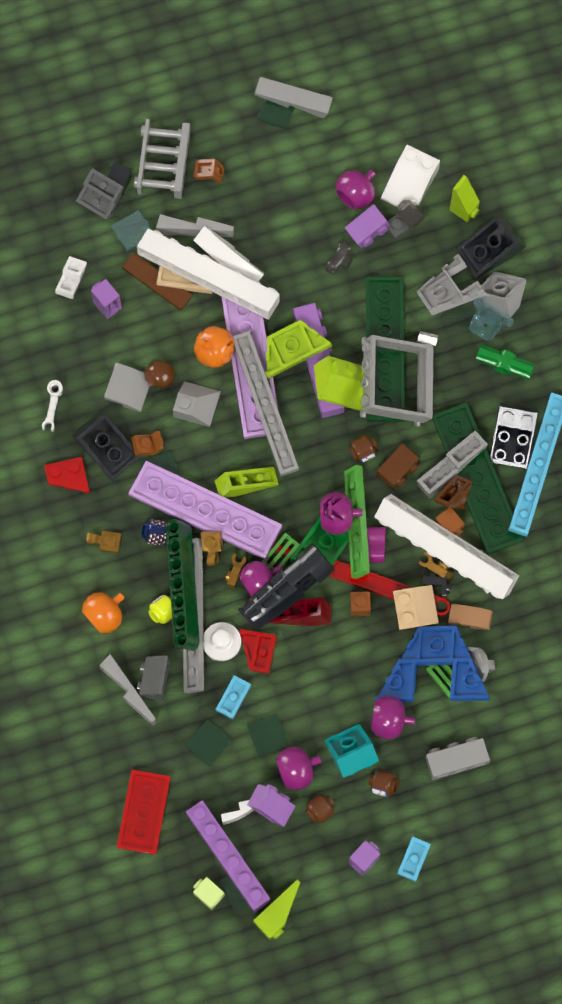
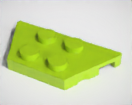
(292, 347)

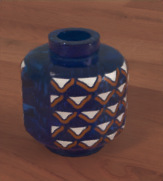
(154, 532)

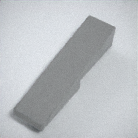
(293, 96)
(173, 226)
(452, 464)
(111, 669)

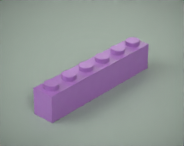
(312, 317)
(228, 856)

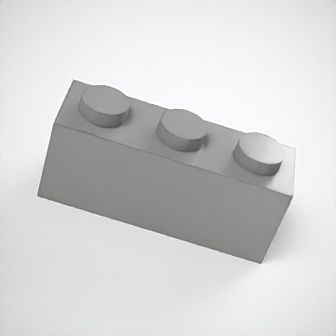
(457, 758)

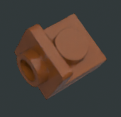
(208, 170)
(147, 444)

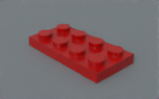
(143, 812)

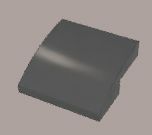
(100, 194)

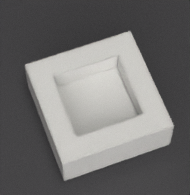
(427, 338)

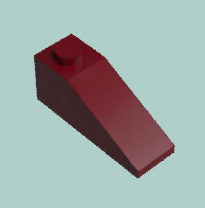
(306, 613)

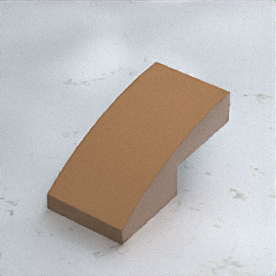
(470, 616)

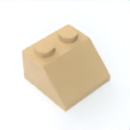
(415, 607)

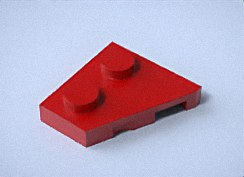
(68, 474)
(259, 650)

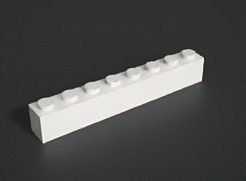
(208, 273)
(446, 546)

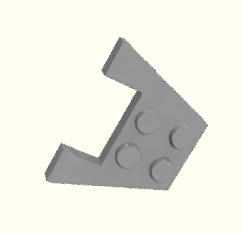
(442, 292)

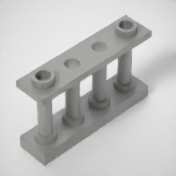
(178, 168)

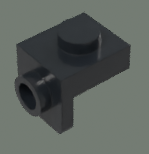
(436, 581)

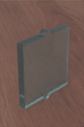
(131, 230)

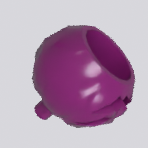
(356, 189)
(337, 513)
(256, 575)
(389, 717)
(296, 767)

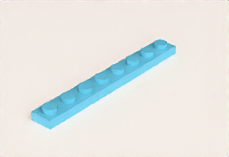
(537, 466)

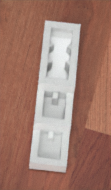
(225, 253)

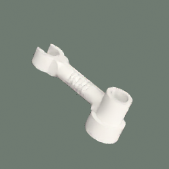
(53, 402)

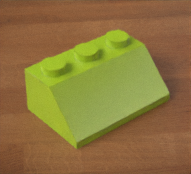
(339, 382)

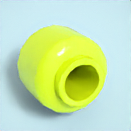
(161, 610)

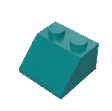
(351, 750)

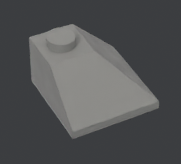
(503, 293)
(196, 404)

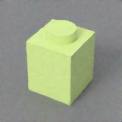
(208, 892)

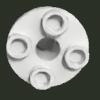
(221, 641)

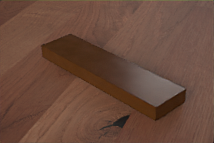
(148, 276)

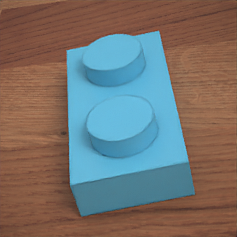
(233, 697)
(413, 859)

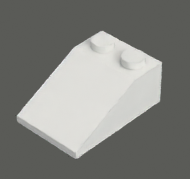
(411, 177)

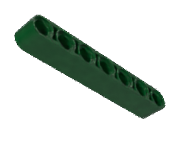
(182, 585)

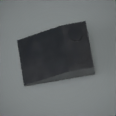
(490, 246)
(106, 445)

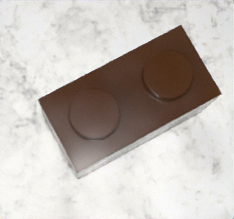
(397, 467)

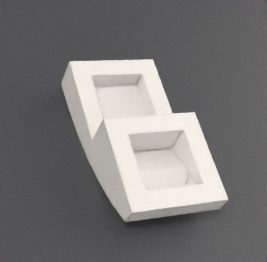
(71, 277)
(236, 815)

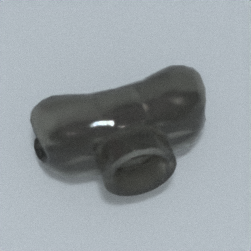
(340, 259)

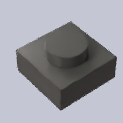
(397, 227)

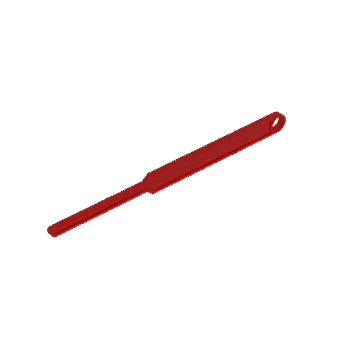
(370, 581)

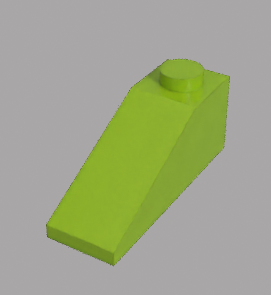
(464, 200)
(245, 481)
(274, 917)

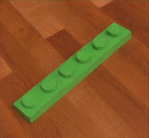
(358, 532)

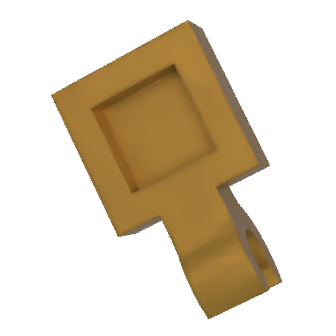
(108, 541)
(213, 544)
(439, 568)
(233, 576)

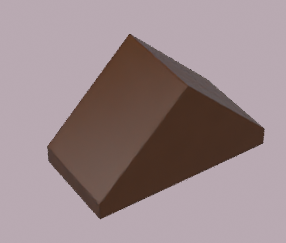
(454, 493)

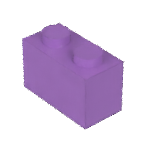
(367, 226)
(106, 298)
(271, 804)
(364, 857)

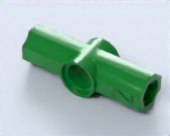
(505, 362)

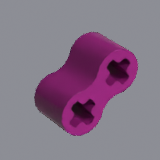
(376, 543)

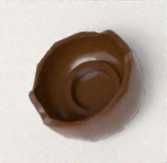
(159, 374)

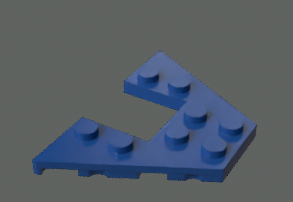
(436, 647)

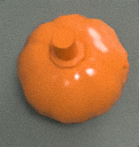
(214, 347)
(103, 611)

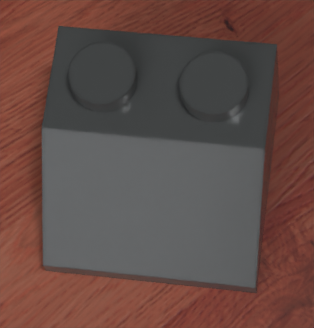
(154, 678)

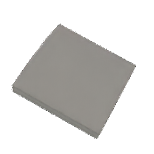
(127, 387)

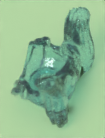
(487, 316)

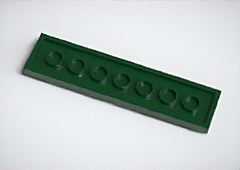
(386, 319)
(486, 497)

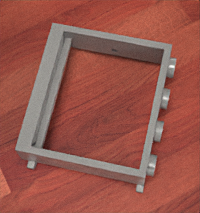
(424, 379)

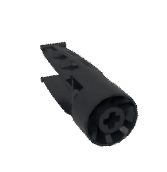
(287, 587)

